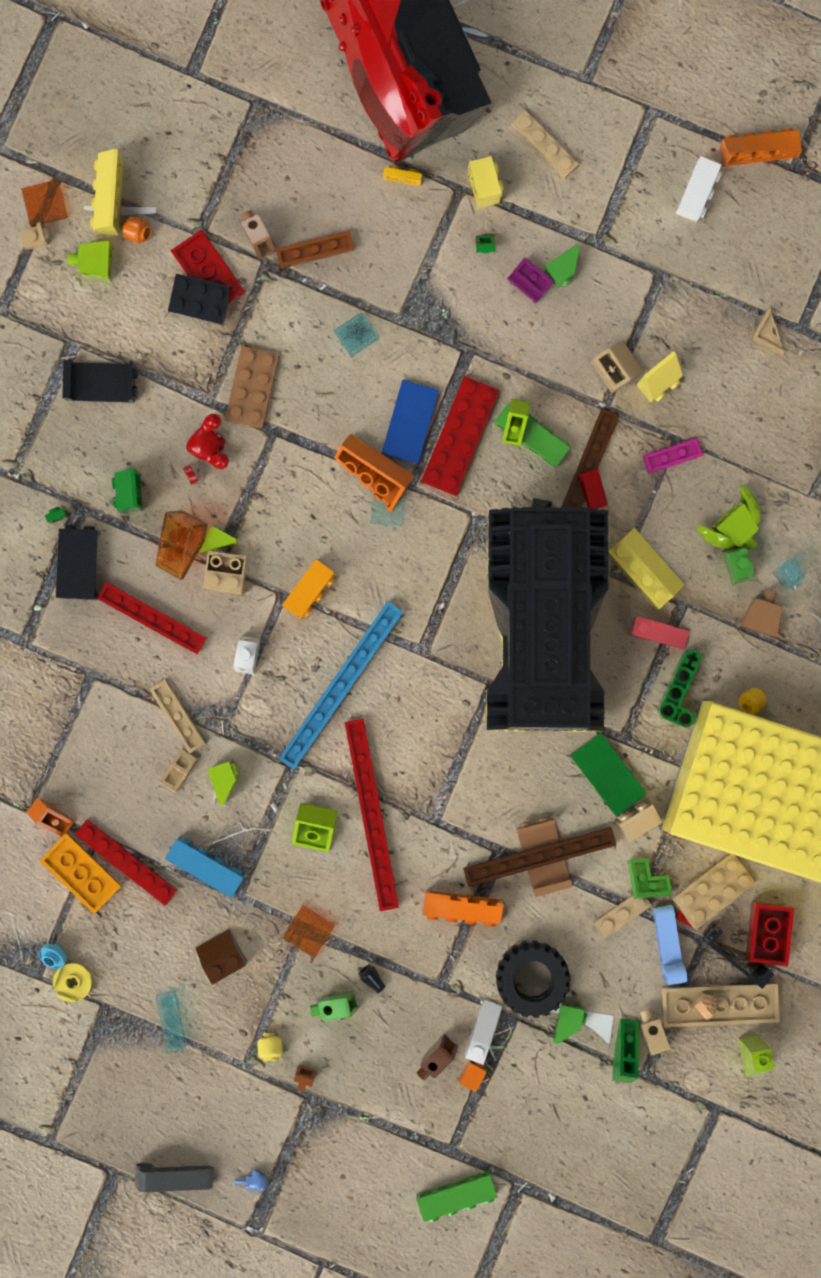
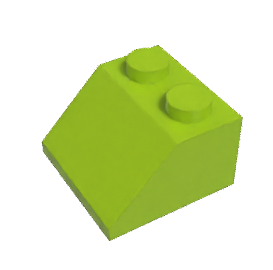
(224, 780)
(314, 827)

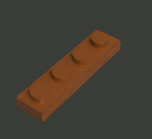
(315, 249)

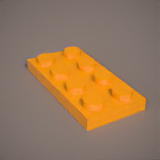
(80, 873)

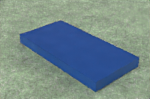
(410, 422)

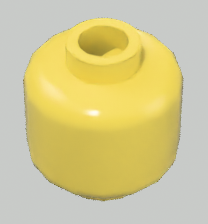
(270, 1047)

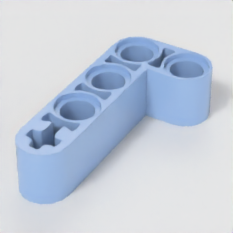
(668, 944)

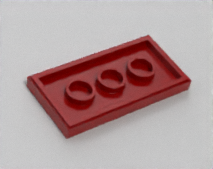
(203, 262)

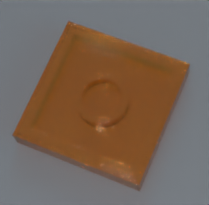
(44, 203)
(308, 931)

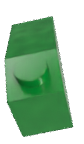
(626, 1052)

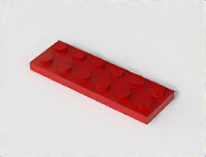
(460, 436)

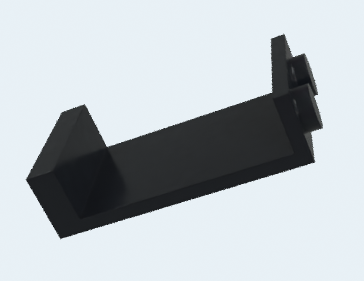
(99, 382)
(77, 563)
(760, 976)

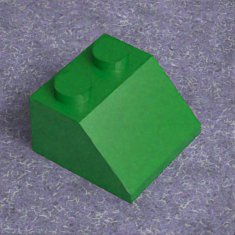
(128, 491)

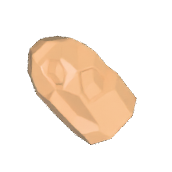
(705, 1005)

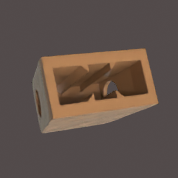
(257, 234)
(763, 616)

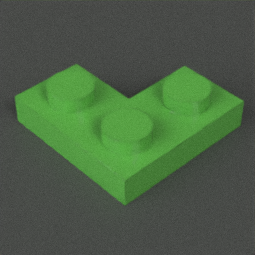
(645, 885)

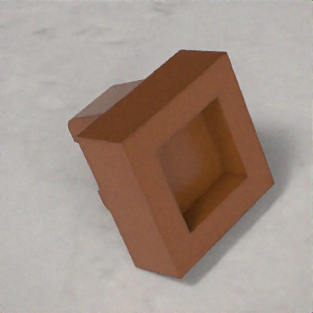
(304, 1077)

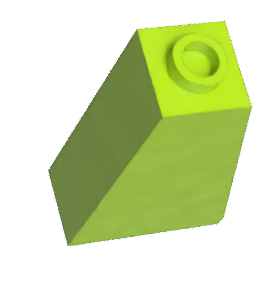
(756, 1056)

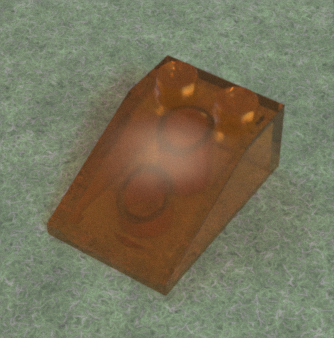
(180, 542)

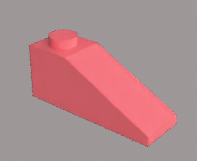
(658, 632)

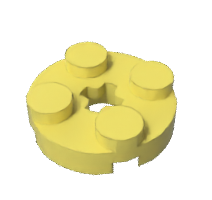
(62, 986)

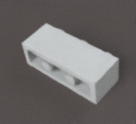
(699, 189)

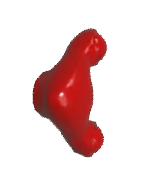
(207, 444)

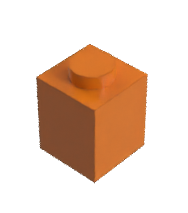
(472, 1075)

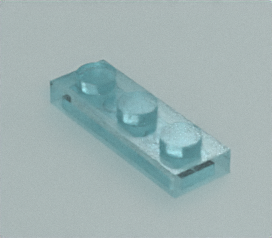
(171, 1022)

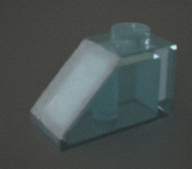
(789, 574)

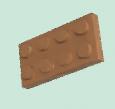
(252, 387)

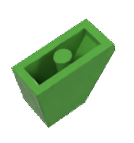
(563, 267)
(568, 1021)

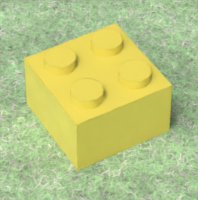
(485, 182)

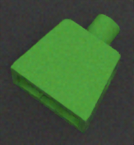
(738, 564)
(335, 1006)

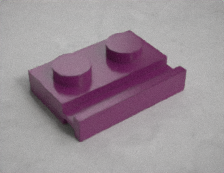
(530, 280)

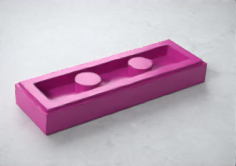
(672, 455)

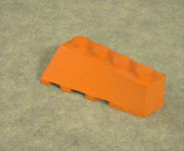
(761, 147)
(374, 470)
(463, 907)

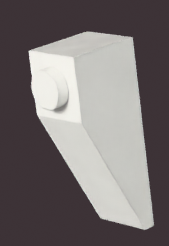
(483, 1032)

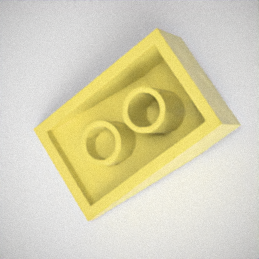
(660, 378)

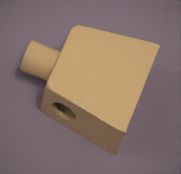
(655, 1042)

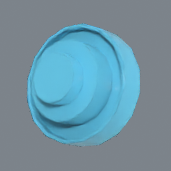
(52, 955)

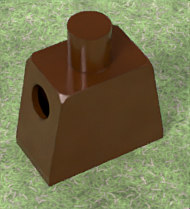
(437, 1058)

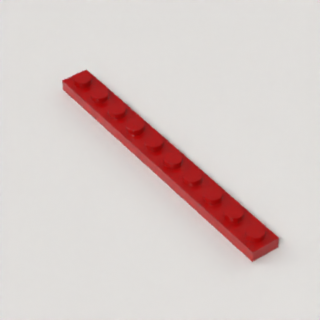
(371, 815)

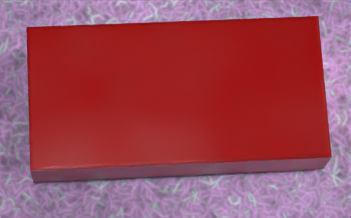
(593, 489)

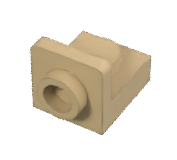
(35, 236)

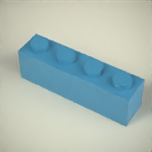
(205, 867)

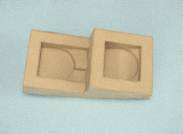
(178, 770)

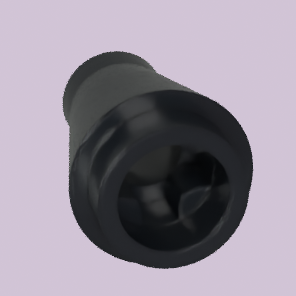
(371, 977)

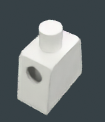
(246, 655)

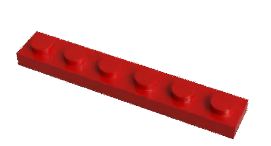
(151, 618)
(126, 862)

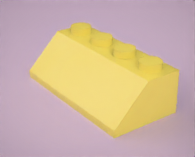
(108, 192)
(645, 569)

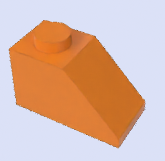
(49, 817)

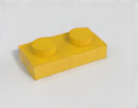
(394, 174)

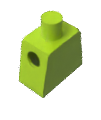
(93, 260)

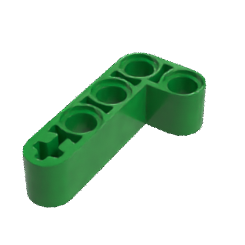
(682, 686)

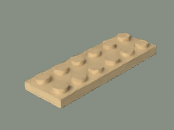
(734, 1005)

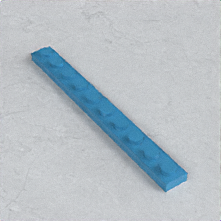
(340, 685)

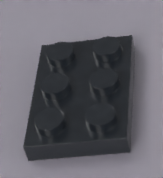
(199, 299)

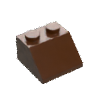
(221, 956)

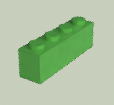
(538, 439)
(456, 1196)

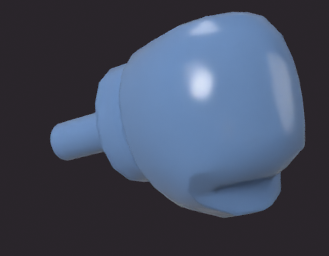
(255, 1181)

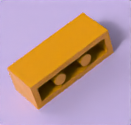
(309, 589)

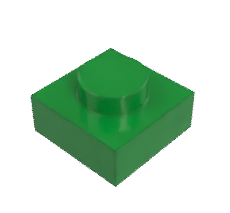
(485, 244)
(56, 514)

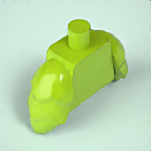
(736, 525)

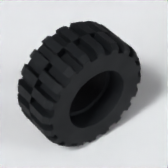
(538, 1004)

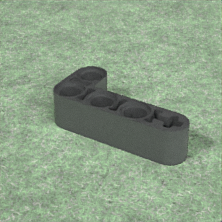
(173, 1178)

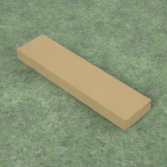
(177, 716)

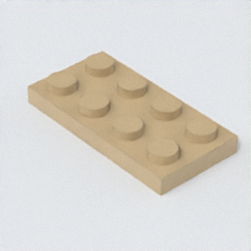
(713, 890)

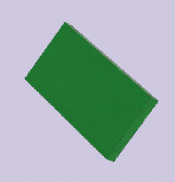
(608, 774)

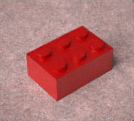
(769, 933)

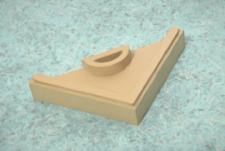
(768, 334)

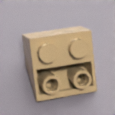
(617, 366)
(225, 573)
(638, 821)

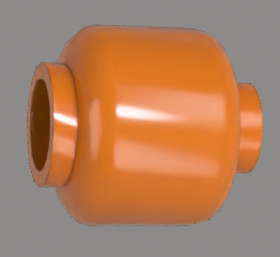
(136, 229)

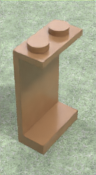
(548, 877)

